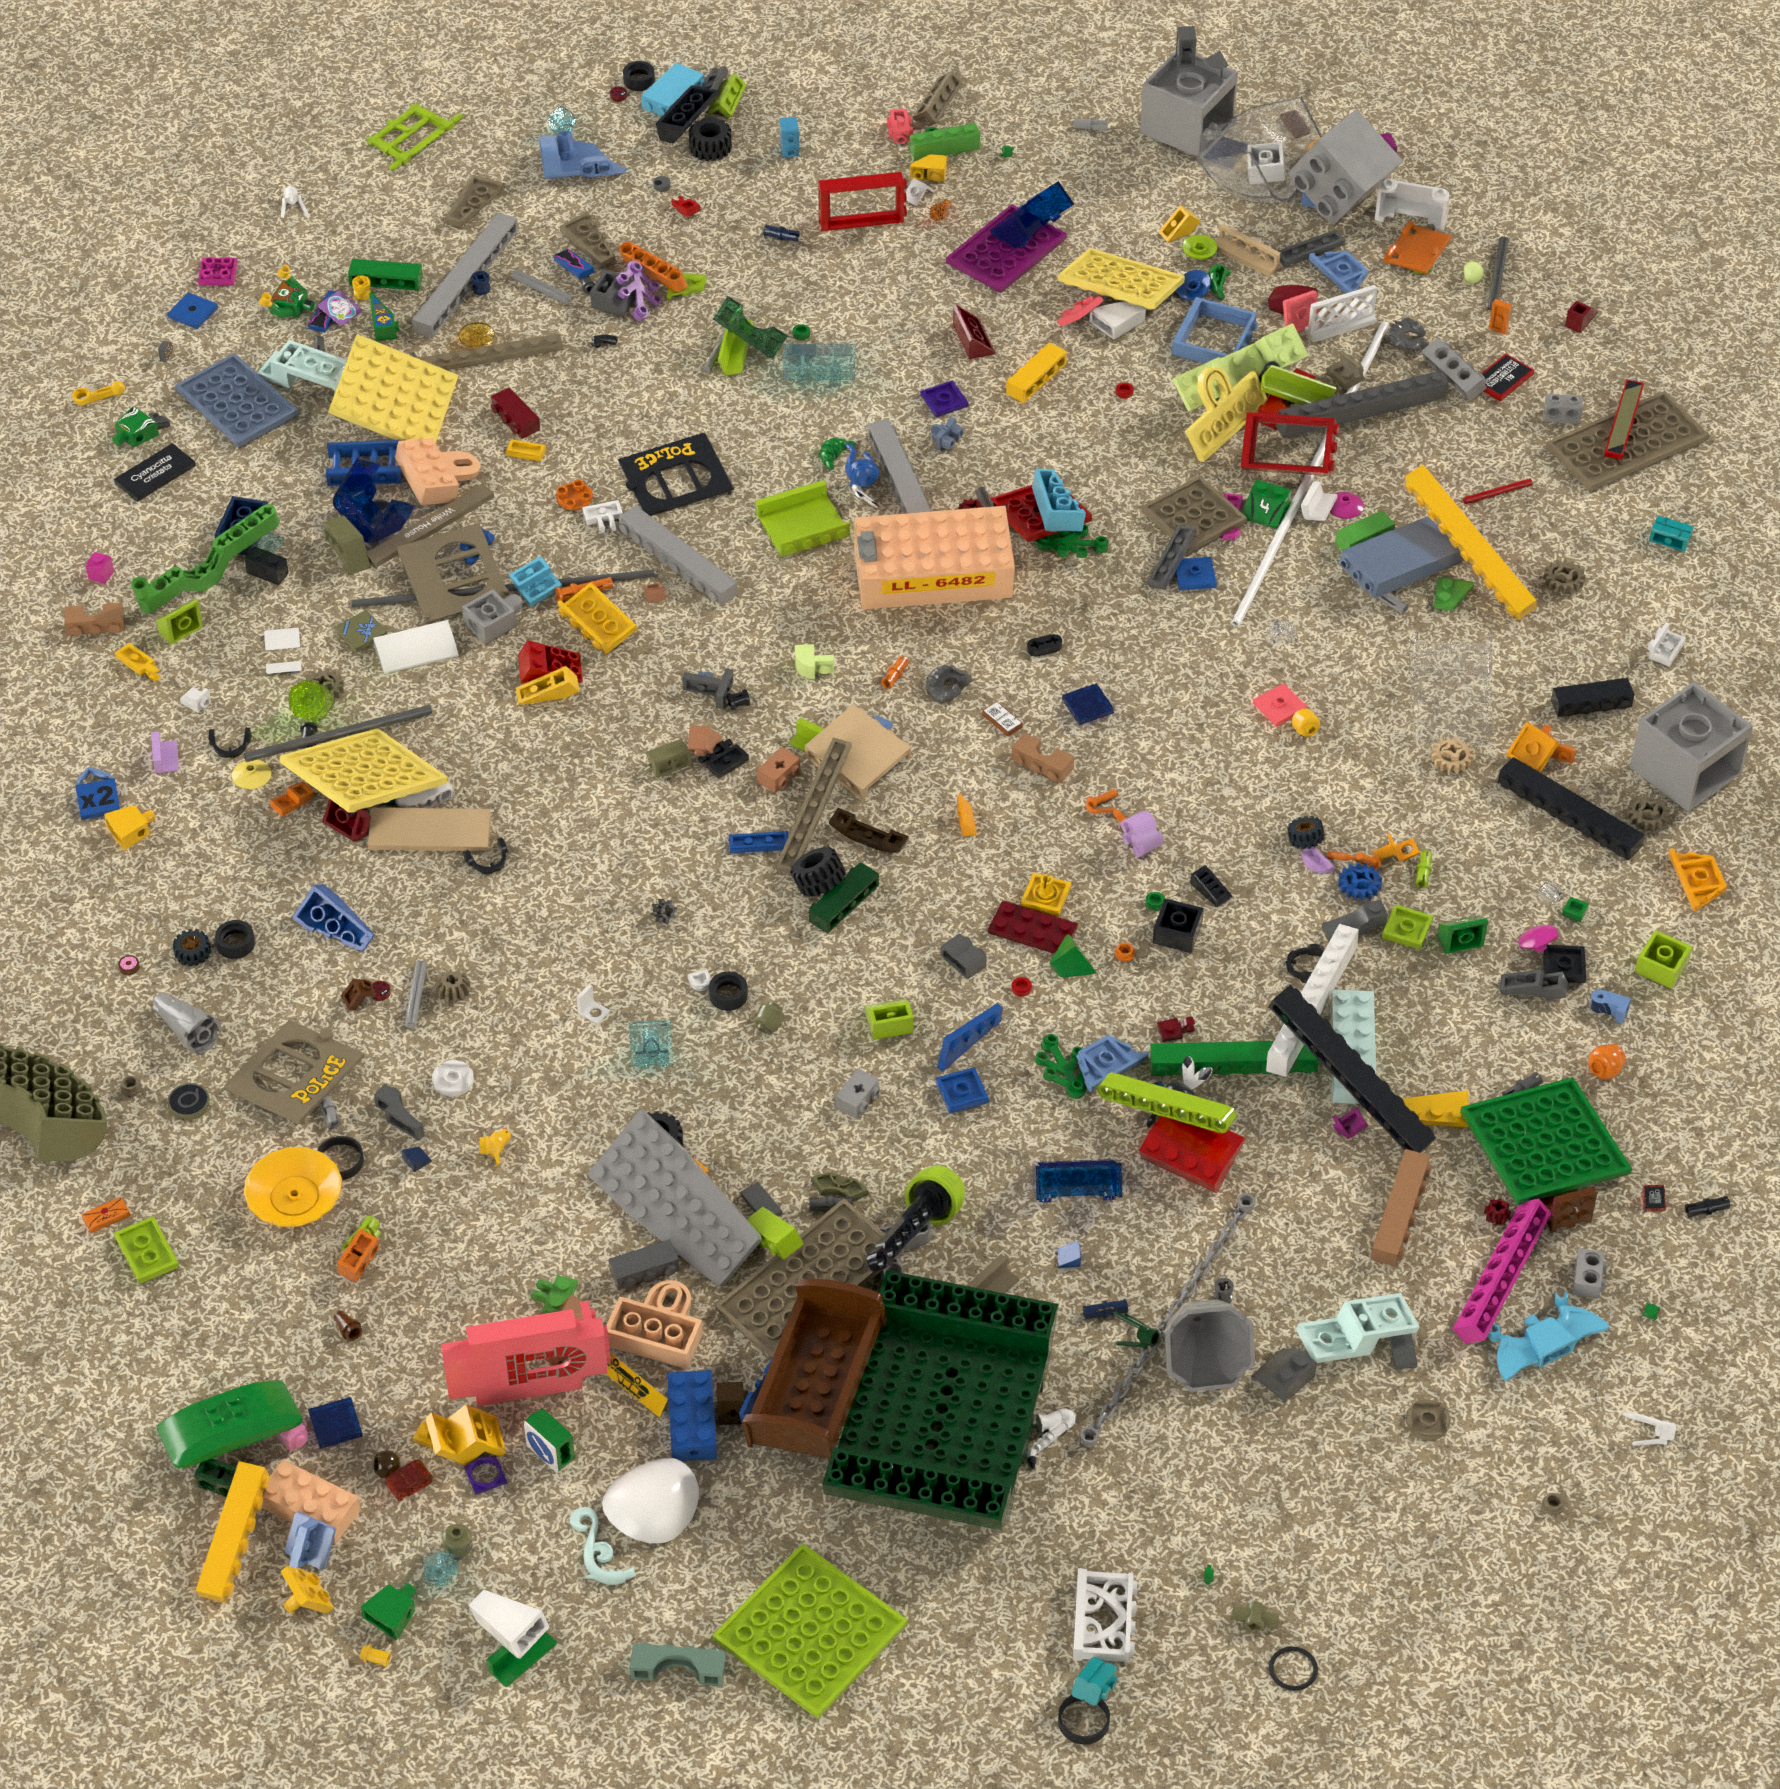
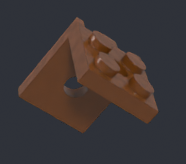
(1570, 1208)

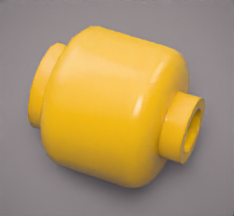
(1305, 722)

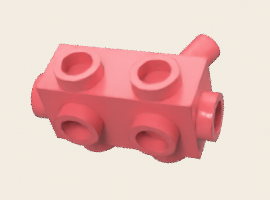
(900, 129)

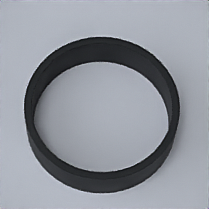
(344, 1140)
(1083, 1739)

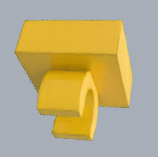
(422, 1436)

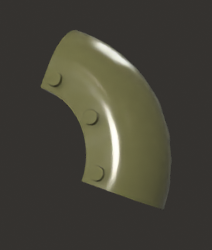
(49, 1106)

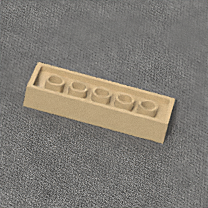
(429, 829)

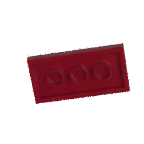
(1031, 927)

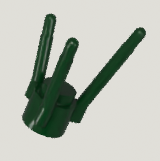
(1145, 1334)

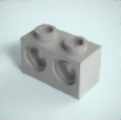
(1563, 408)
(1587, 1273)

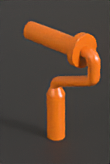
(1092, 803)
(1360, 857)

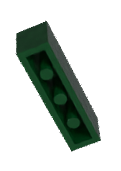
(843, 898)

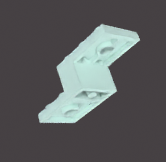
(1357, 1328)

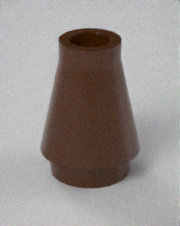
(348, 1326)

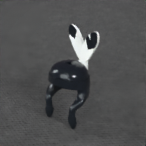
(1190, 1082)

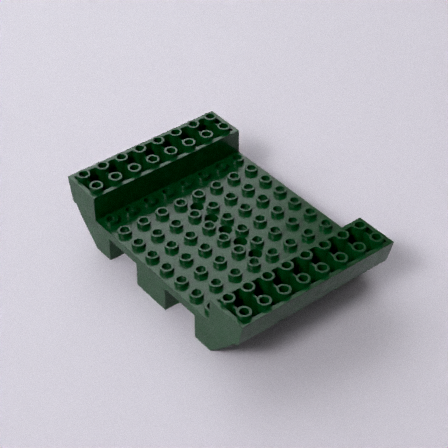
(1000, 1361)

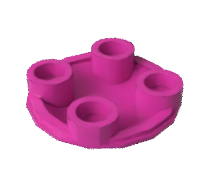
(1538, 937)

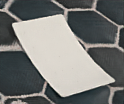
(280, 640)

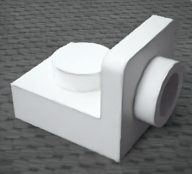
(196, 699)

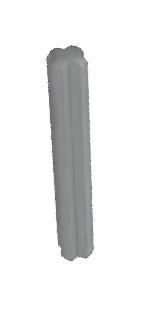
(541, 286)
(415, 994)

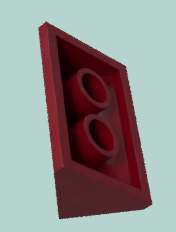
(971, 333)

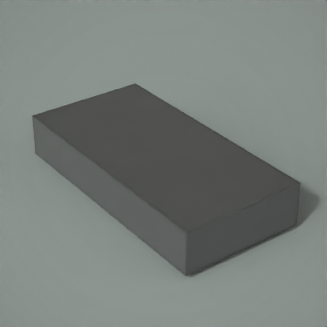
(757, 1197)
(1403, 1351)

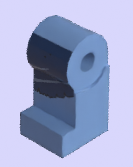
(1610, 1004)

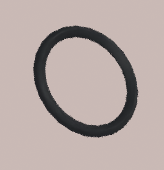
(1290, 1687)

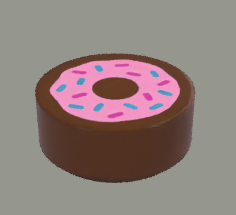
(129, 965)

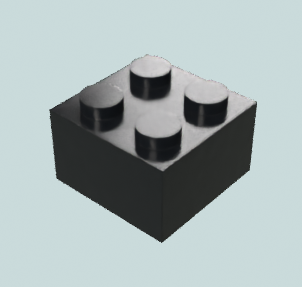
(1178, 925)

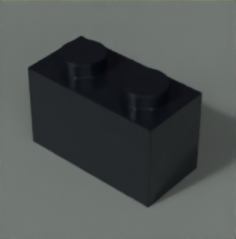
(266, 565)

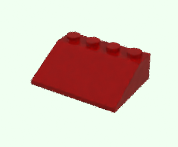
(1191, 1151)

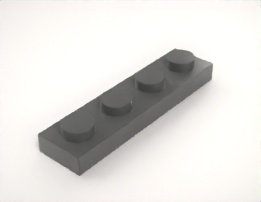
(1314, 245)
(1172, 557)

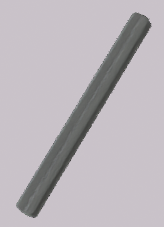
(1498, 270)

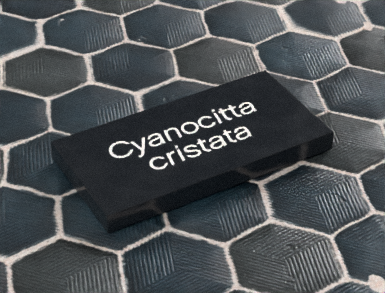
(154, 472)

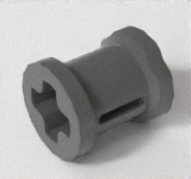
(1220, 1286)

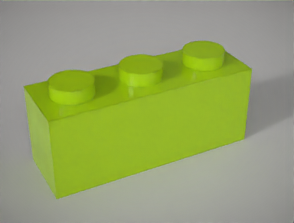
(776, 1234)

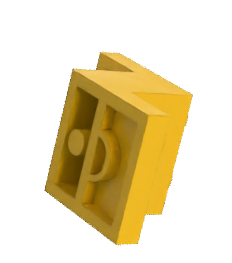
(465, 1435)

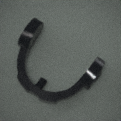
(230, 753)
(493, 868)
(1313, 950)

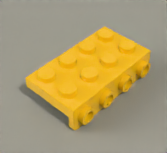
(597, 618)

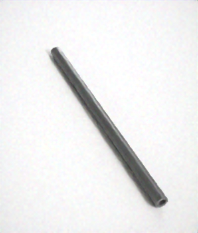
(337, 733)

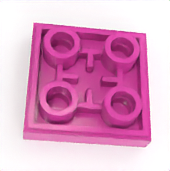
(217, 271)

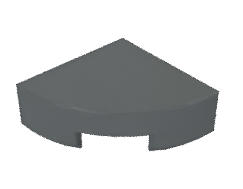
(1217, 61)
(161, 421)

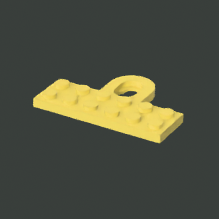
(1225, 415)

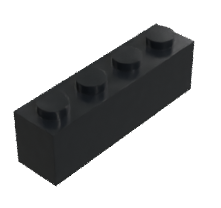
(1592, 697)

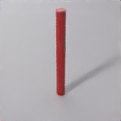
(1497, 491)

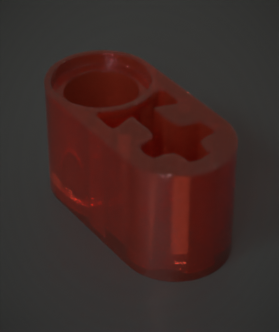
(408, 1479)

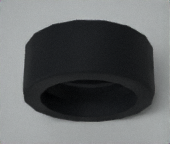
(638, 67)
(239, 950)
(728, 1003)

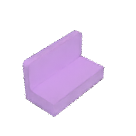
(164, 754)

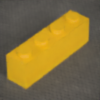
(1036, 372)

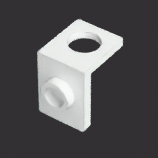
(916, 191)
(586, 1003)

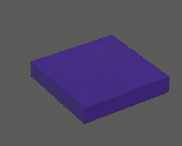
(944, 398)

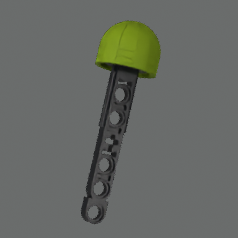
(929, 1194)

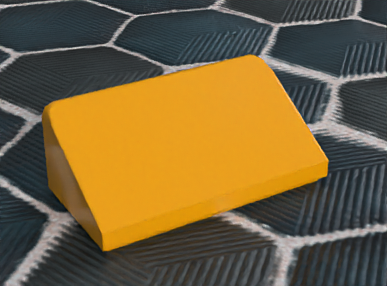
(965, 816)

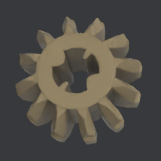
(452, 985)

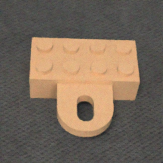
(432, 472)
(657, 1330)

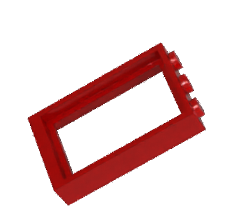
(857, 183)
(1250, 439)

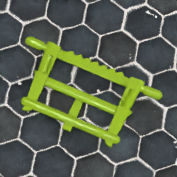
(427, 116)

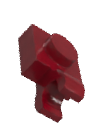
(1174, 1030)

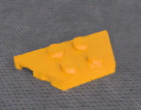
(1698, 877)

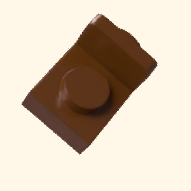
(356, 992)

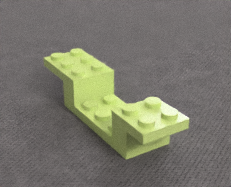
(1280, 346)

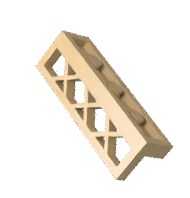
(1246, 254)

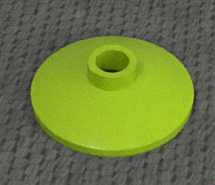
(1199, 247)

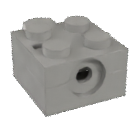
(491, 615)

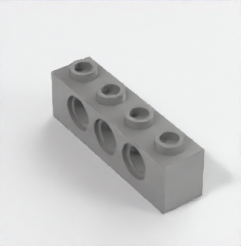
(1456, 377)

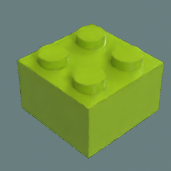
(1663, 959)

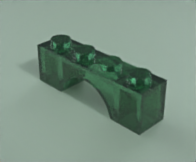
(732, 318)

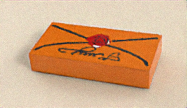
(106, 1215)

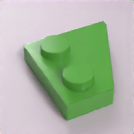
(1451, 592)

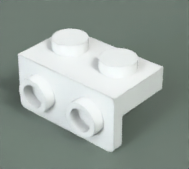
(1665, 646)

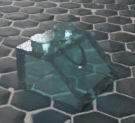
(651, 1043)

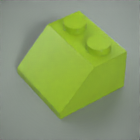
(180, 622)

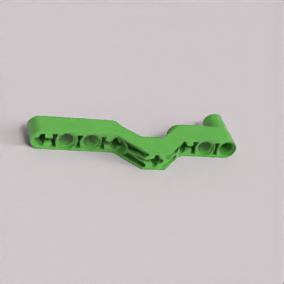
(208, 573)

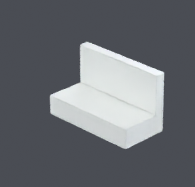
(1316, 503)

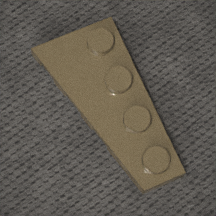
(472, 199)
(585, 236)

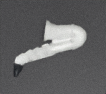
(1057, 1424)

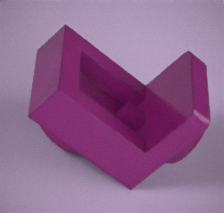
(1350, 1123)

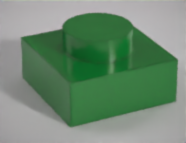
(1575, 909)

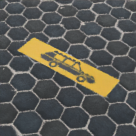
(636, 1385)

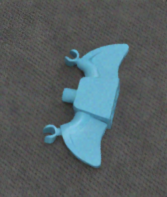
(1545, 1339)

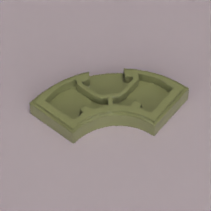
(834, 1184)

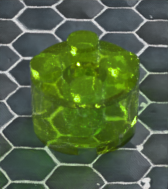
(311, 710)

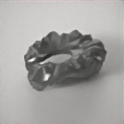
(1399, 329)
(942, 673)

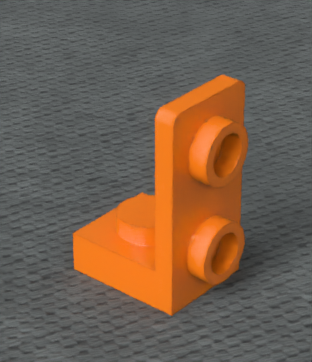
(1562, 752)

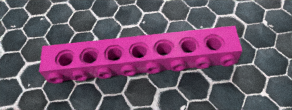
(1501, 1271)

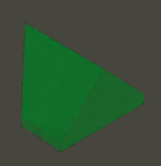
(1070, 960)

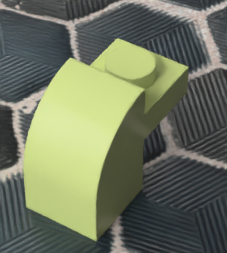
(808, 664)

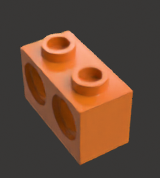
(357, 1255)

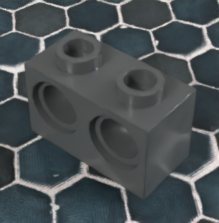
(1186, 46)

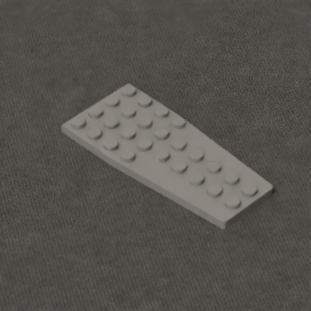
(675, 1199)

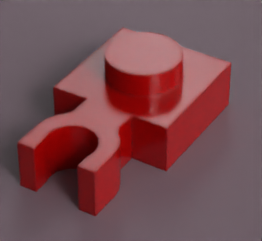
(686, 207)

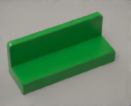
(508, 1668)

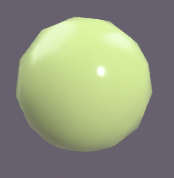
(1473, 272)

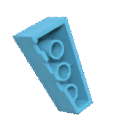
(1055, 503)

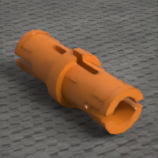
(895, 672)

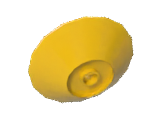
(290, 1173)

